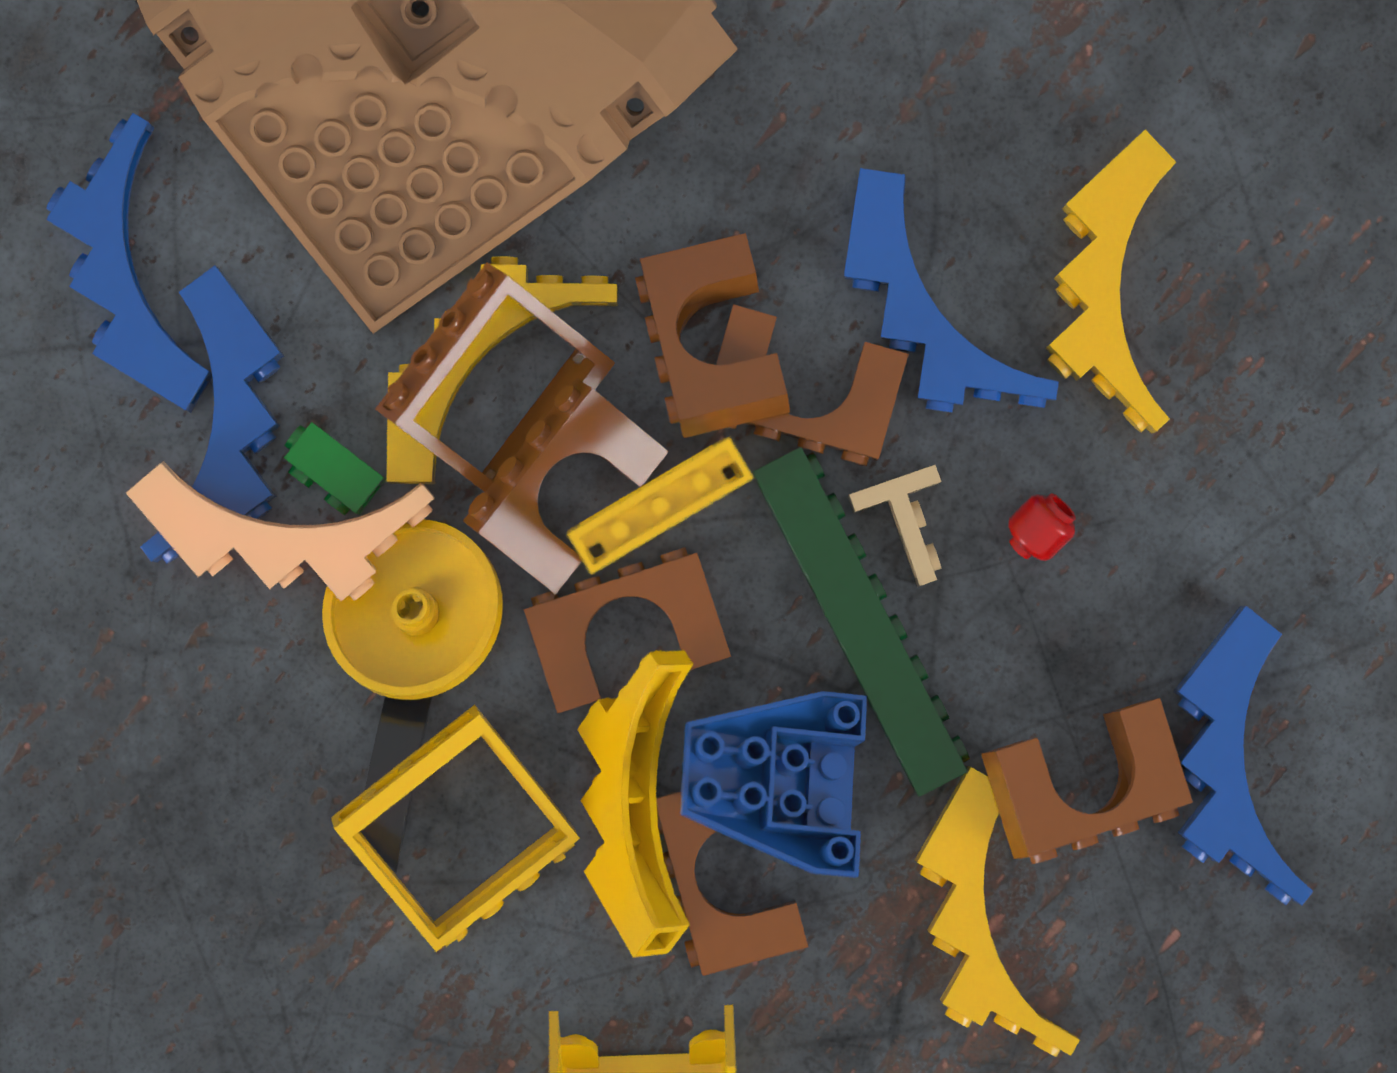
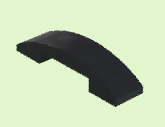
(397, 737)

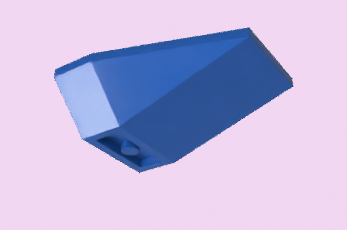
(780, 778)

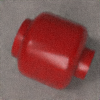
(1041, 527)

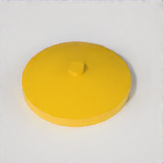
(422, 619)

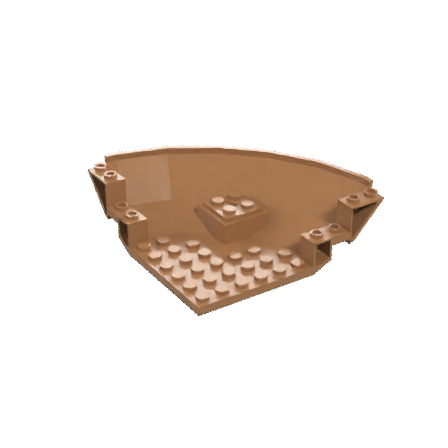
(429, 136)

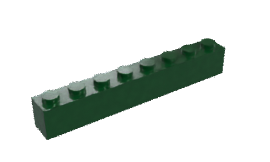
(860, 622)

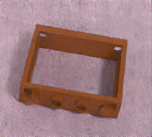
(448, 343)

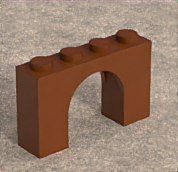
(703, 393)
(856, 425)
(509, 508)
(562, 623)
(1147, 786)
(720, 937)

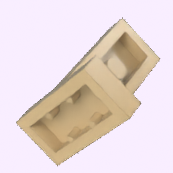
(907, 517)

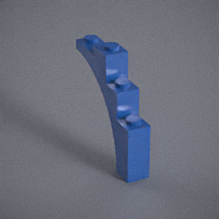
(881, 255)
(107, 276)
(237, 354)
(1226, 818)

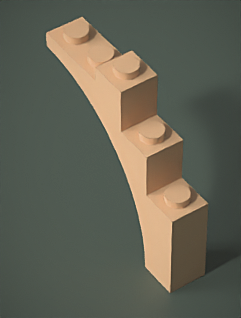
(336, 551)

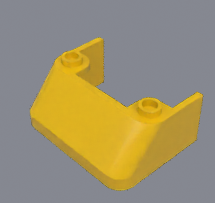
(708, 1053)

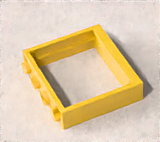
(659, 504)
(407, 775)

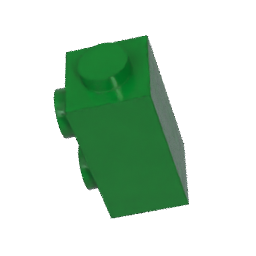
(332, 466)

